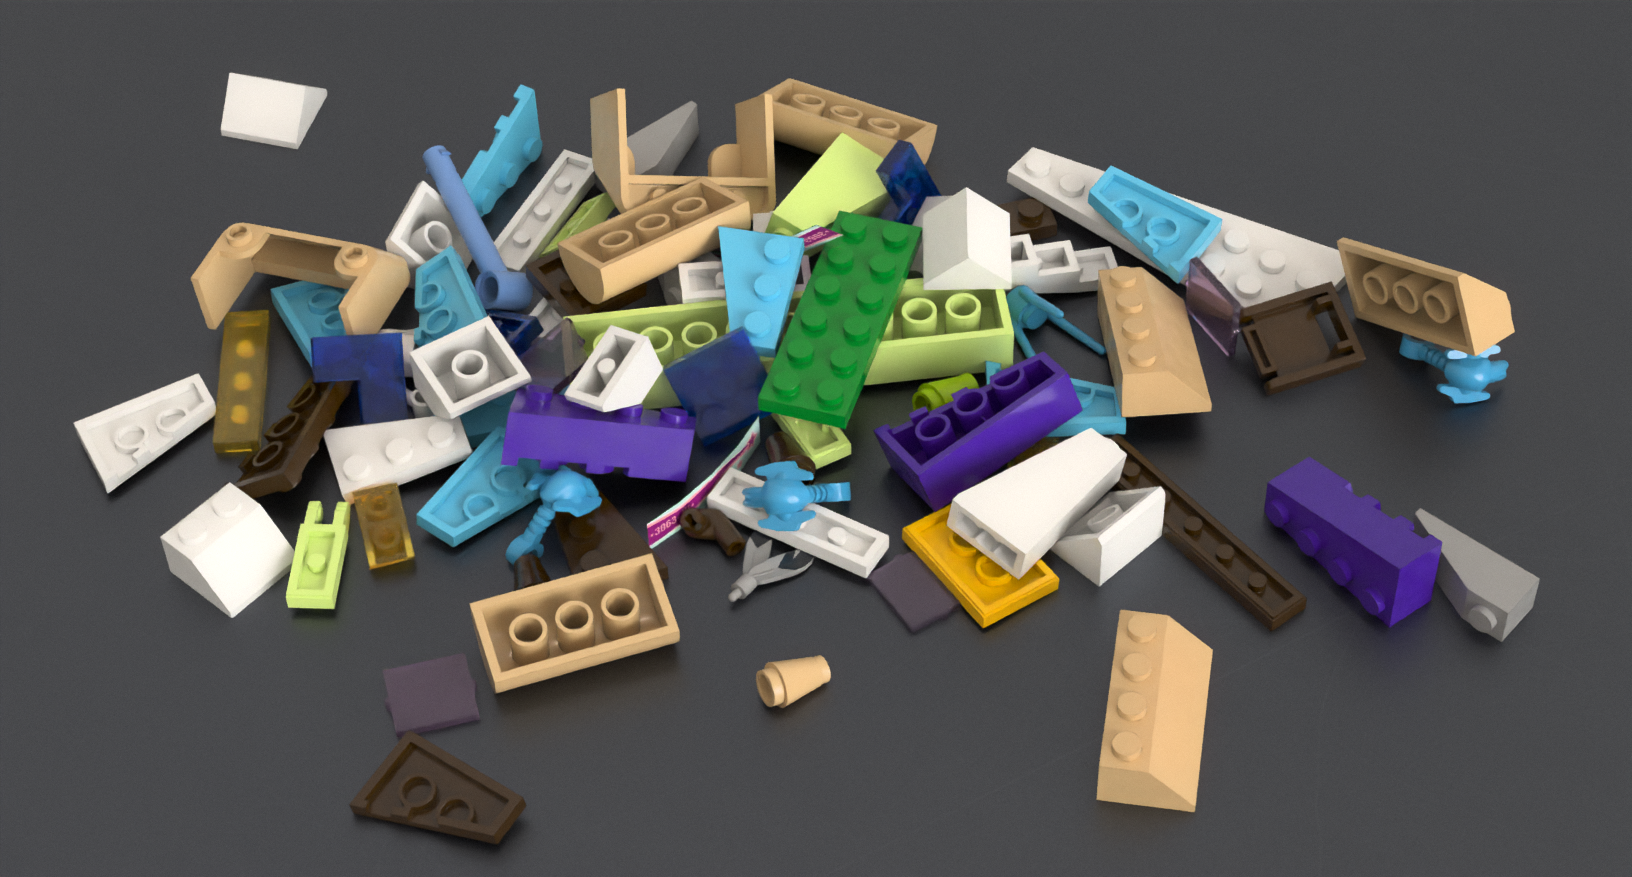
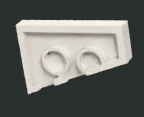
(143, 428)
(394, 451)

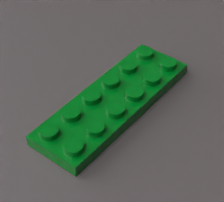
(840, 320)

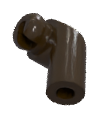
(712, 525)

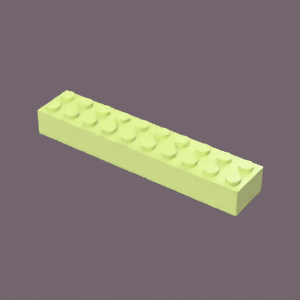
(926, 336)

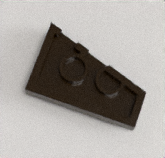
(600, 539)

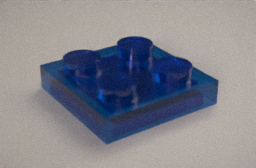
(720, 385)

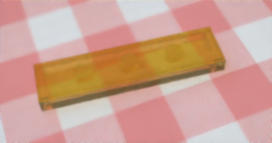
(242, 381)

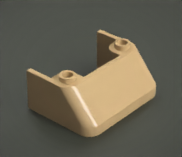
(740, 167)
(371, 274)

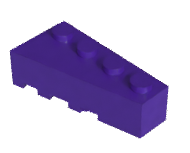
(980, 429)
(631, 437)
(1354, 540)

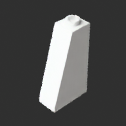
(1037, 501)

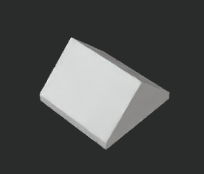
(269, 110)
(425, 231)
(966, 244)
(1113, 532)

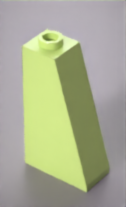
(838, 181)

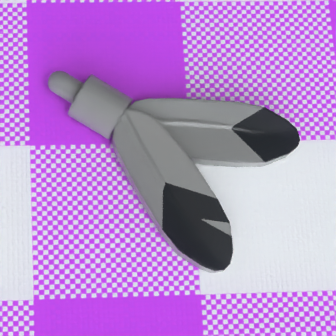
(761, 569)

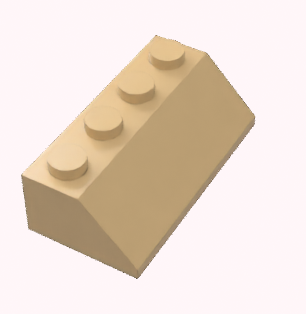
(1424, 299)
(1149, 345)
(1154, 714)

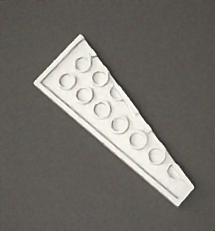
(1245, 256)

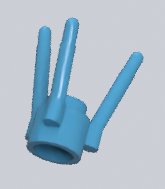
(1031, 311)

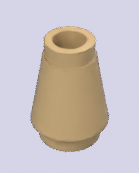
(791, 679)

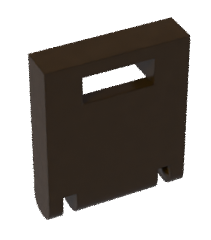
(1290, 344)

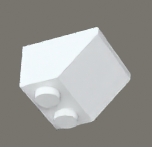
(466, 369)
(228, 550)

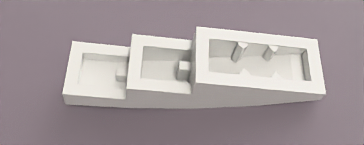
(1057, 266)

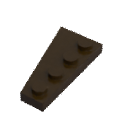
(292, 439)

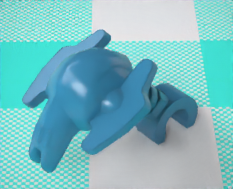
(1464, 372)
(562, 492)
(786, 496)

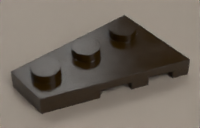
(438, 793)

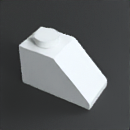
(616, 372)

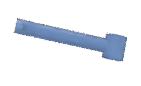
(494, 285)

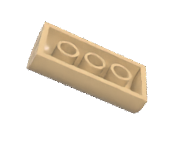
(816, 117)
(651, 239)
(573, 623)

